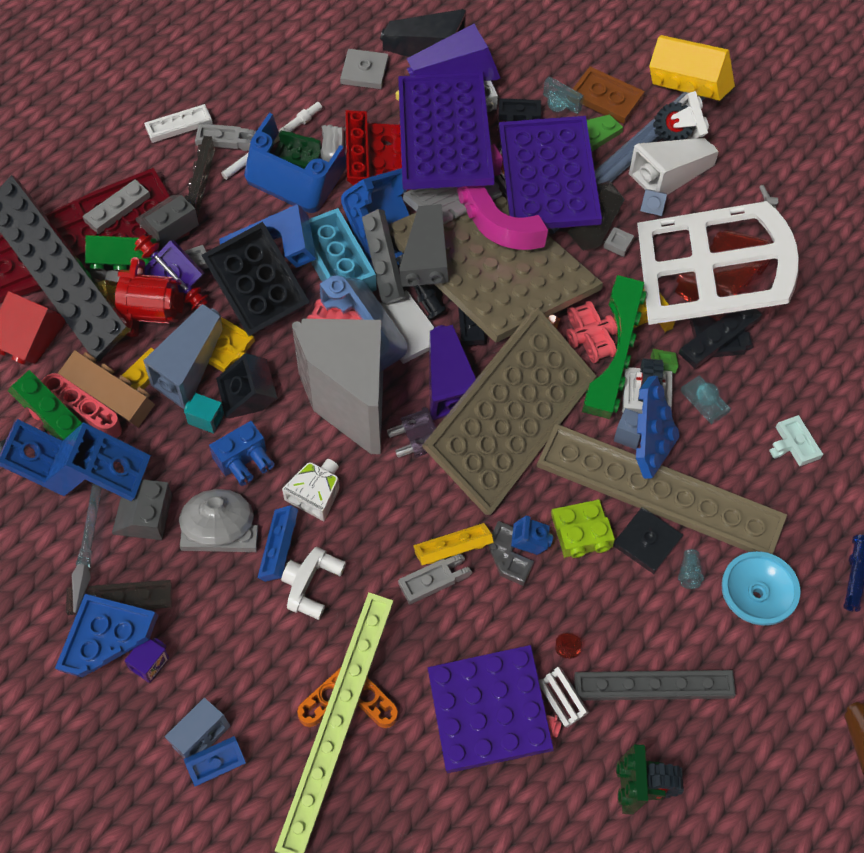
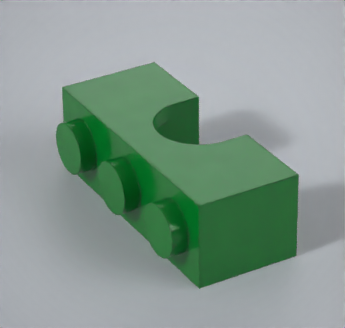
(36, 396)

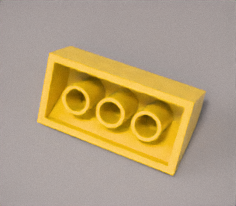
(692, 67)

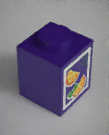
(147, 659)

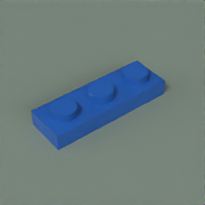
(278, 543)

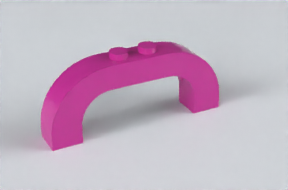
(498, 227)

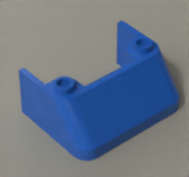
(286, 180)

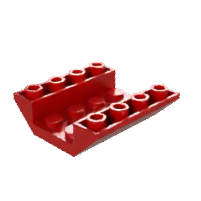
(364, 147)

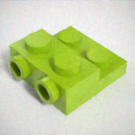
(582, 529)

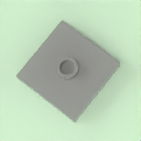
(364, 68)

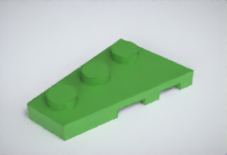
(602, 130)

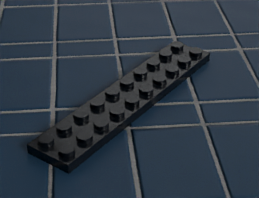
(59, 271)

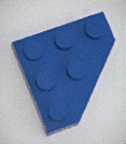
(656, 428)
(103, 633)

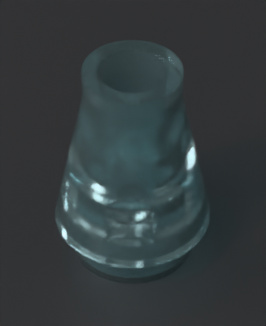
(691, 571)

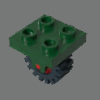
(645, 780)

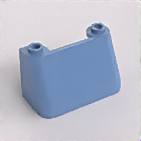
(354, 293)

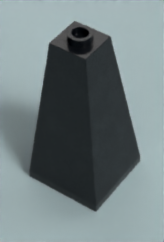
(420, 32)

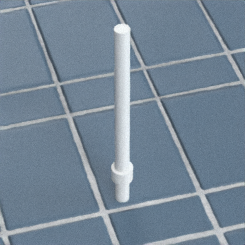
(302, 118)

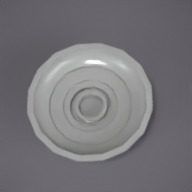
(216, 517)

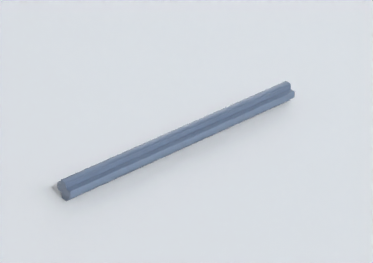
(622, 158)

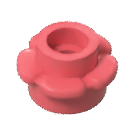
(554, 725)

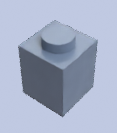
(627, 429)

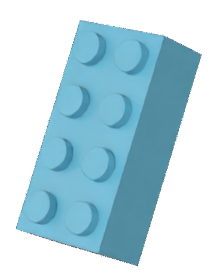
(338, 250)

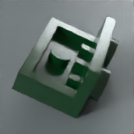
(298, 148)

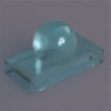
(562, 96)
(705, 399)

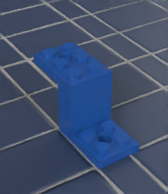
(79, 457)

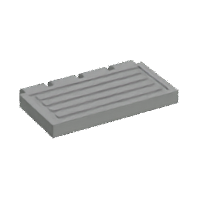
(446, 197)

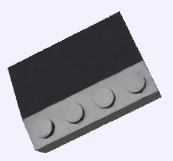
(256, 279)

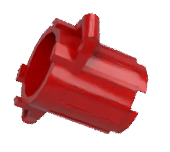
(146, 297)

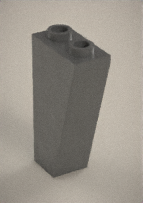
(425, 251)

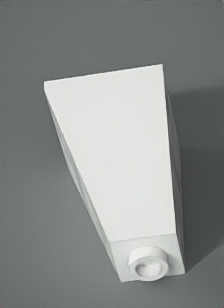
(671, 164)

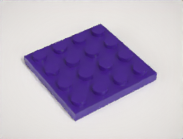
(489, 709)

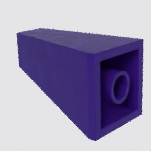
(456, 54)
(448, 371)

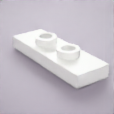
(177, 123)

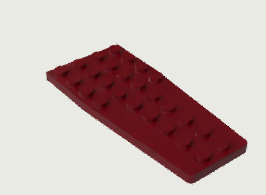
(71, 226)

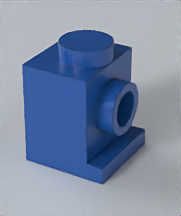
(531, 536)

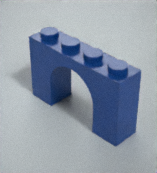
(295, 231)

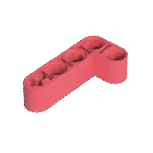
(82, 405)

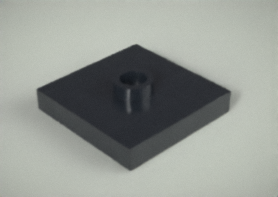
(648, 540)

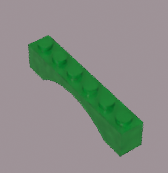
(624, 304)

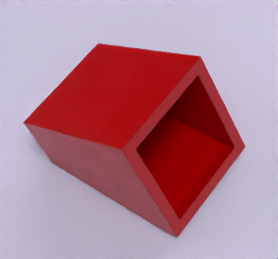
(27, 328)

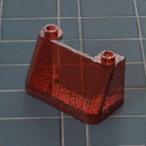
(728, 279)

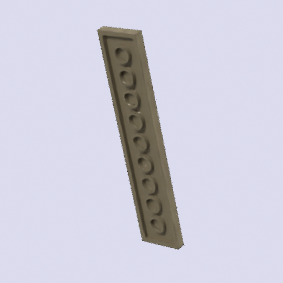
(666, 494)

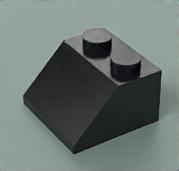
(246, 386)

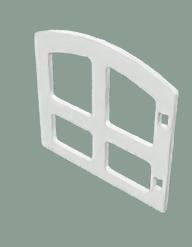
(703, 262)

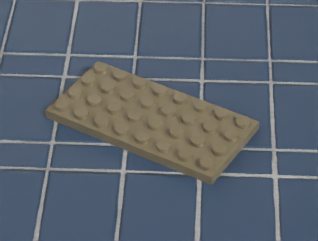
(509, 411)

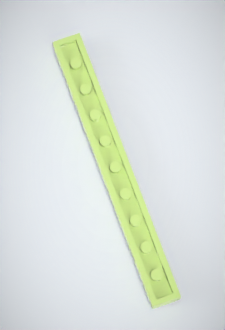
(334, 726)

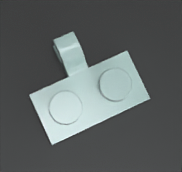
(797, 441)

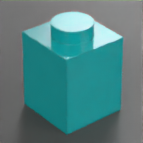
(204, 412)

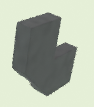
(507, 562)

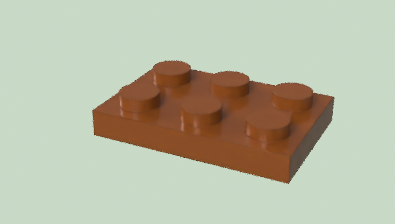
(608, 94)

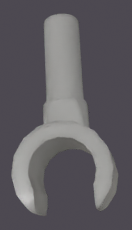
(771, 200)

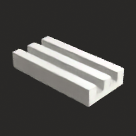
(558, 672)

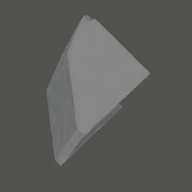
(343, 375)

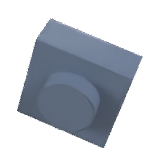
(653, 202)

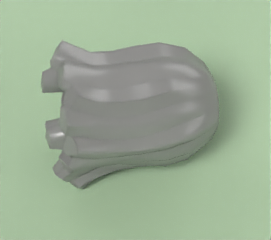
(332, 139)

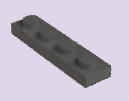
(383, 257)

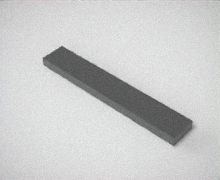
(655, 685)

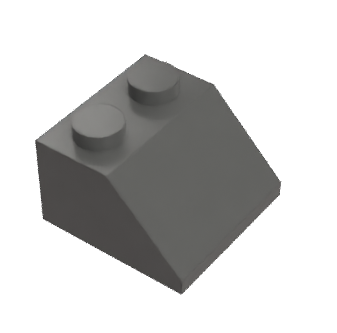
(169, 219)
(146, 513)

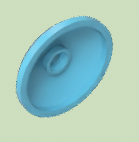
(768, 577)

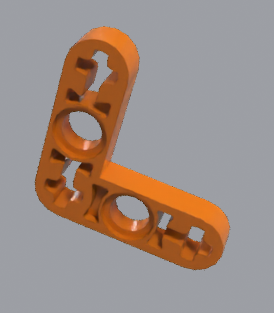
(386, 704)

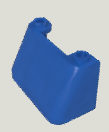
(372, 194)

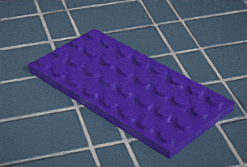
(444, 131)

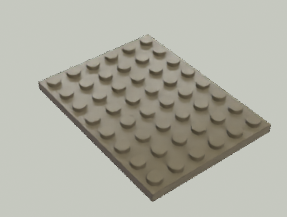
(500, 283)

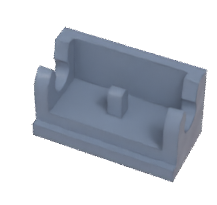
(197, 729)

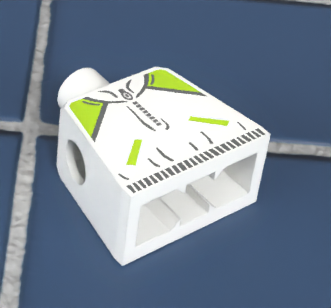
(313, 489)

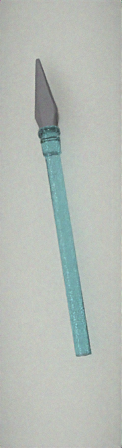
(81, 574)

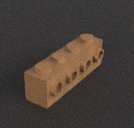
(107, 389)

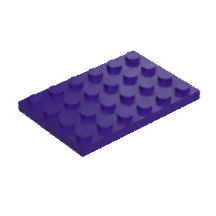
(550, 171)

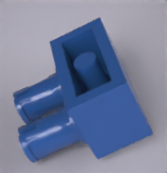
(240, 448)

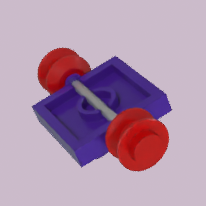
(173, 263)

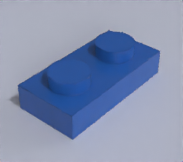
(214, 761)

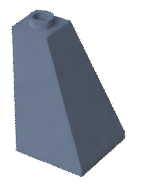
(183, 356)

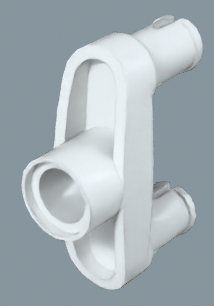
(300, 576)

